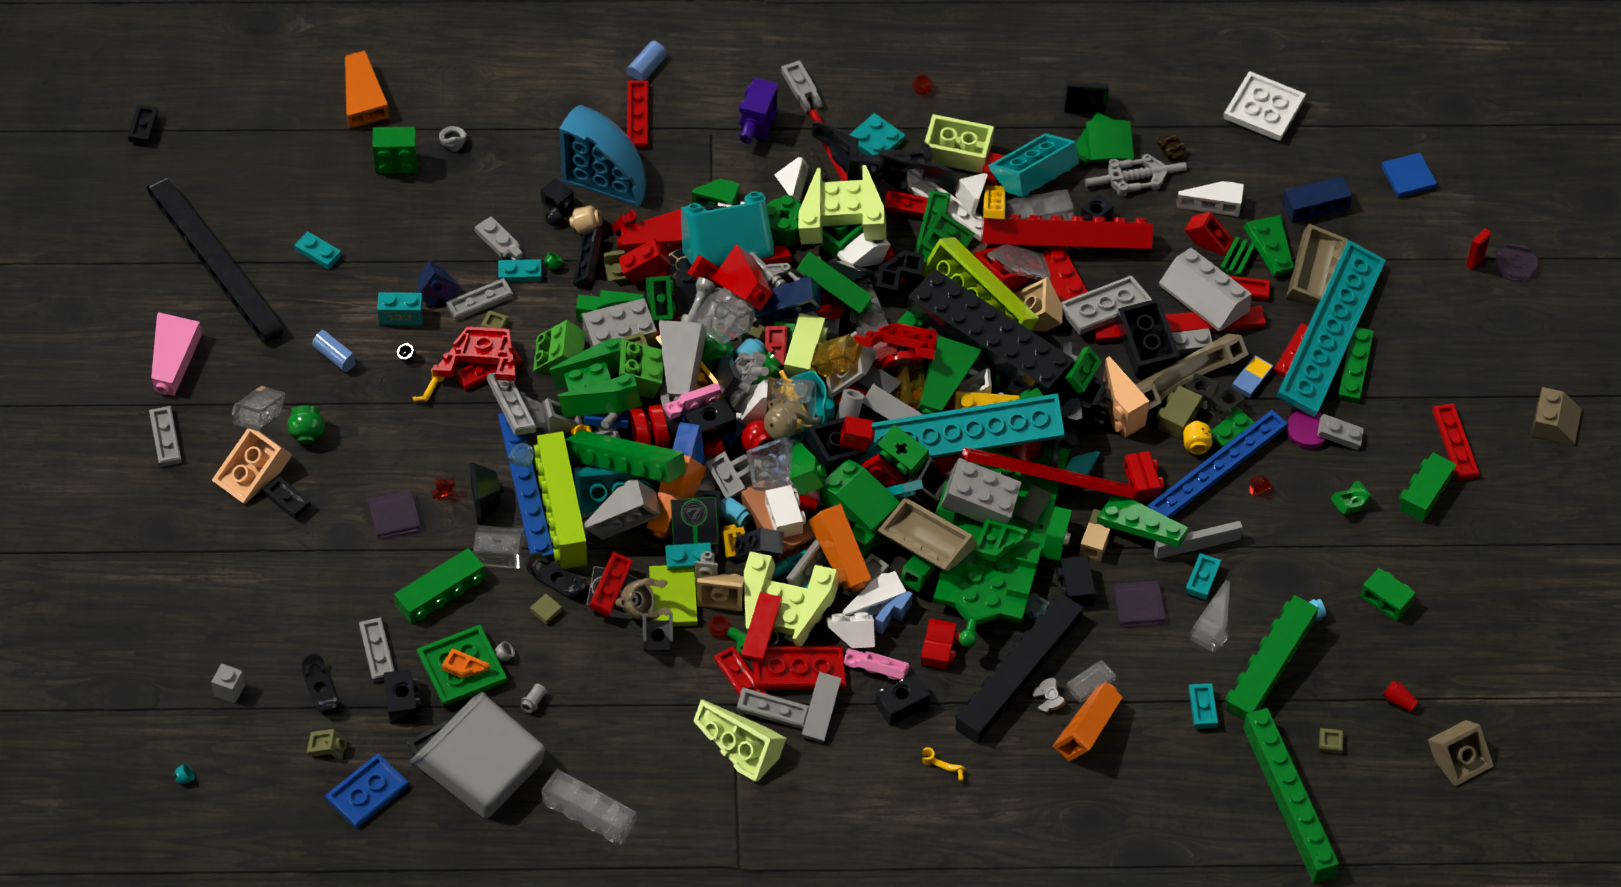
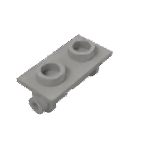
(706, 566)

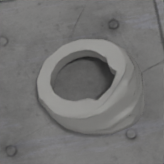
(453, 143)

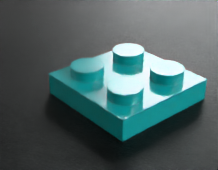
(877, 135)

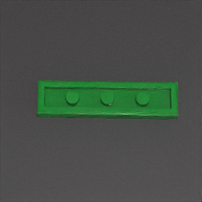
(936, 202)

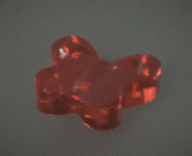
(443, 488)

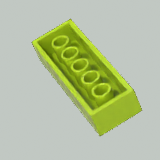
(964, 268)
(560, 500)

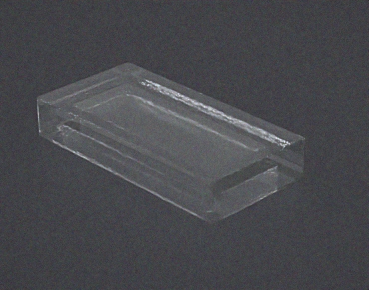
(1087, 681)

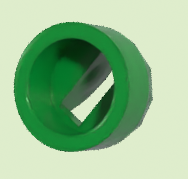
(552, 261)

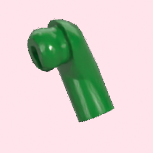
(738, 636)

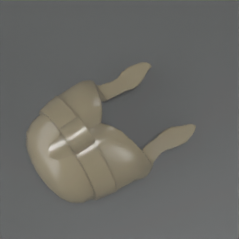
(782, 419)
(642, 599)

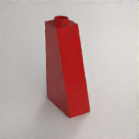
(664, 228)
(743, 278)

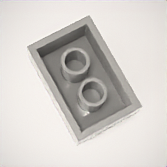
(618, 322)
(980, 493)

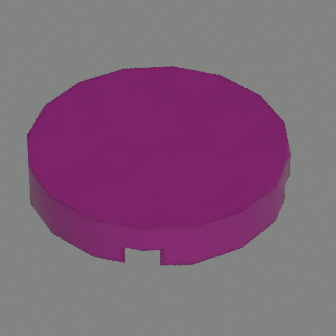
(1304, 430)

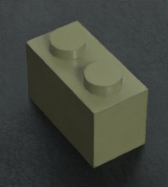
(1179, 412)

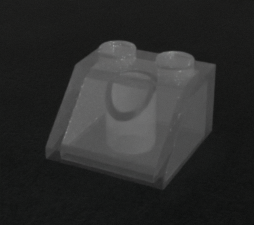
(725, 316)
(794, 390)
(771, 464)
(499, 546)

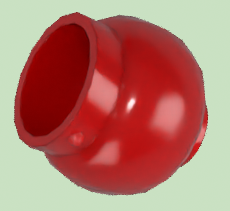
(755, 435)

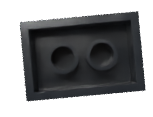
(1146, 336)

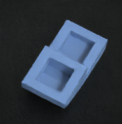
(895, 609)

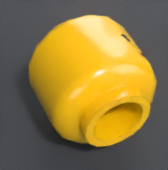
(1197, 437)

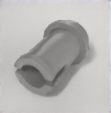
(530, 703)

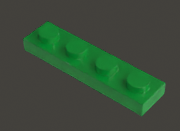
(1355, 365)

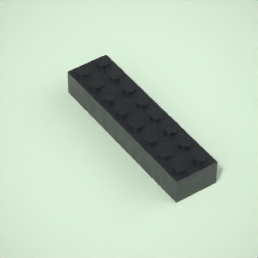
(1002, 340)

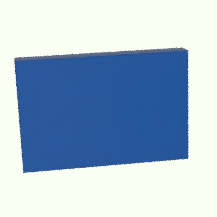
(367, 791)

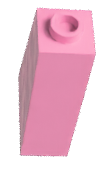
(173, 349)

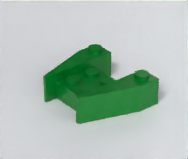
(590, 382)

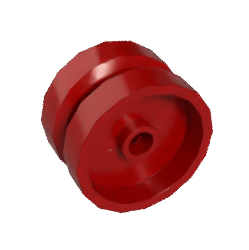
(653, 429)

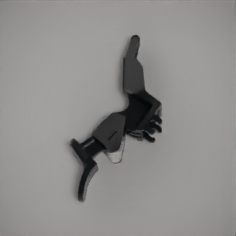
(887, 164)
(1082, 407)

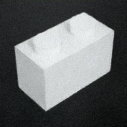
(784, 511)

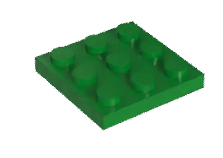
(453, 688)

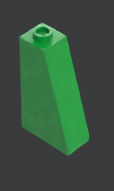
(835, 284)
(945, 374)

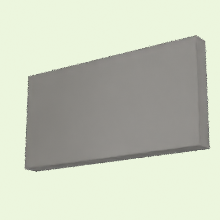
(1101, 304)

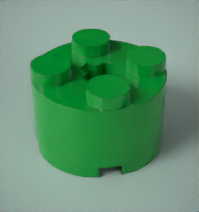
(784, 220)

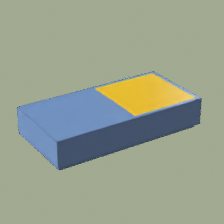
(1252, 376)

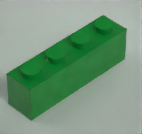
(439, 586)

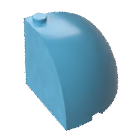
(600, 157)

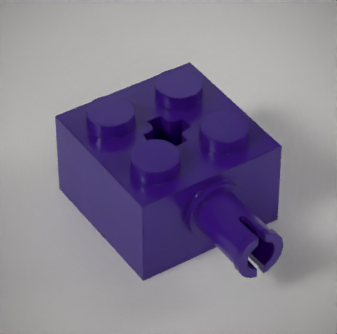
(758, 110)

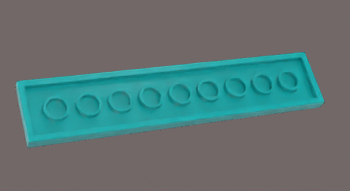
(1331, 328)
(978, 427)

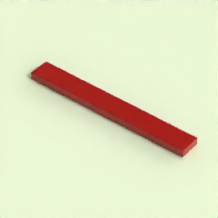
(1188, 322)
(1048, 472)

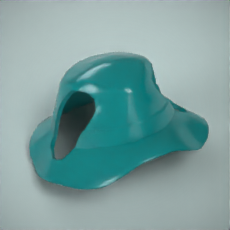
(824, 404)

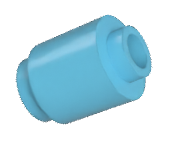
(734, 512)

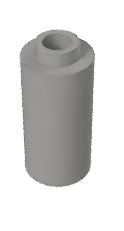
(850, 404)

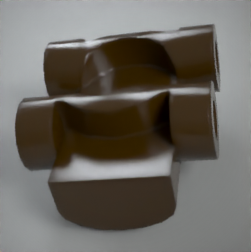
(1171, 148)

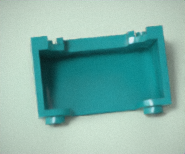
(719, 230)

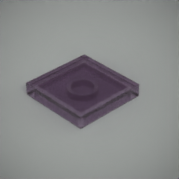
(394, 513)
(1139, 603)

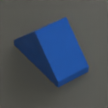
(690, 441)

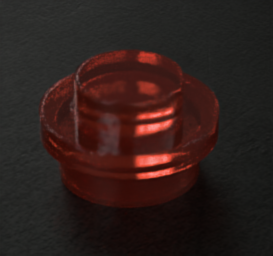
(922, 84)
(719, 626)

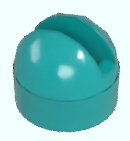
(184, 774)

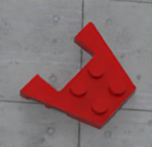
(896, 335)
(480, 346)

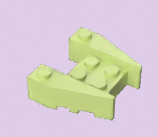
(841, 205)
(800, 606)

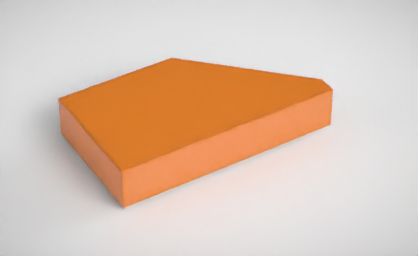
(463, 665)

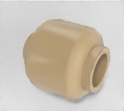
(585, 219)

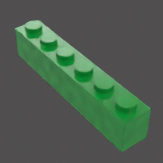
(625, 456)
(1272, 657)

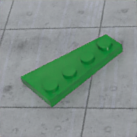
(1137, 519)

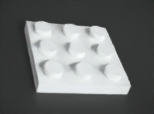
(1264, 106)

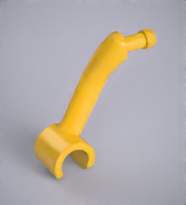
(435, 379)
(946, 766)

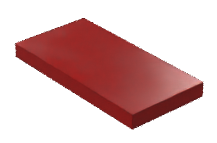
(797, 667)

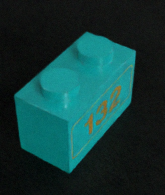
(400, 308)

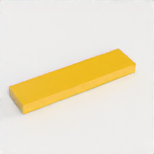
(994, 202)

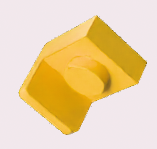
(729, 537)

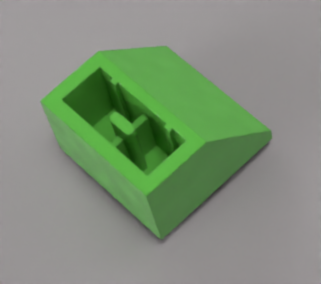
(557, 346)
(645, 364)

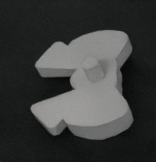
(1049, 689)

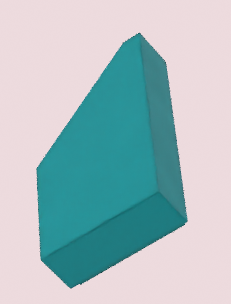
(1083, 463)

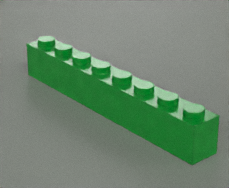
(1290, 796)

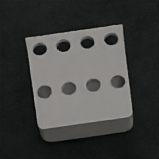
(481, 755)

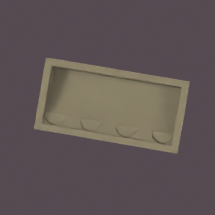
(1314, 264)
(927, 535)

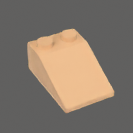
(1128, 404)
(251, 465)

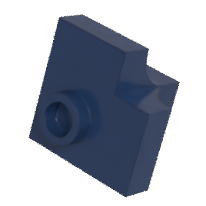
(436, 284)

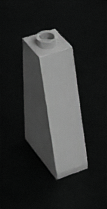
(682, 355)

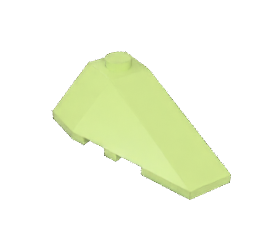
(744, 742)

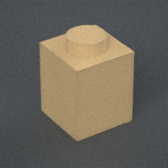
(1094, 541)

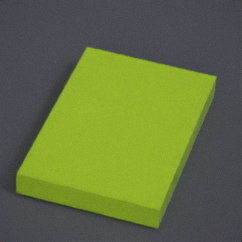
(677, 595)

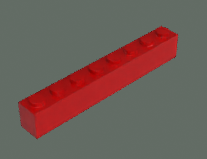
(1072, 232)

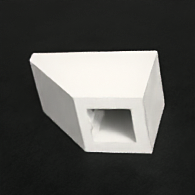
(864, 252)
(854, 630)

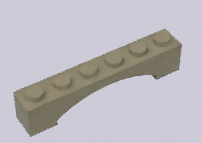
(1212, 356)

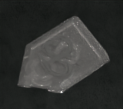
(1021, 261)

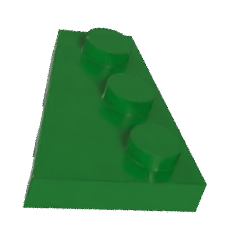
(1271, 243)

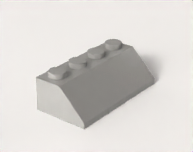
(1206, 290)

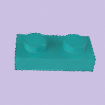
(318, 250)
(519, 270)
(905, 489)
(685, 555)
(1203, 576)
(1203, 706)

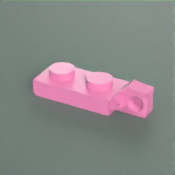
(692, 400)
(876, 664)

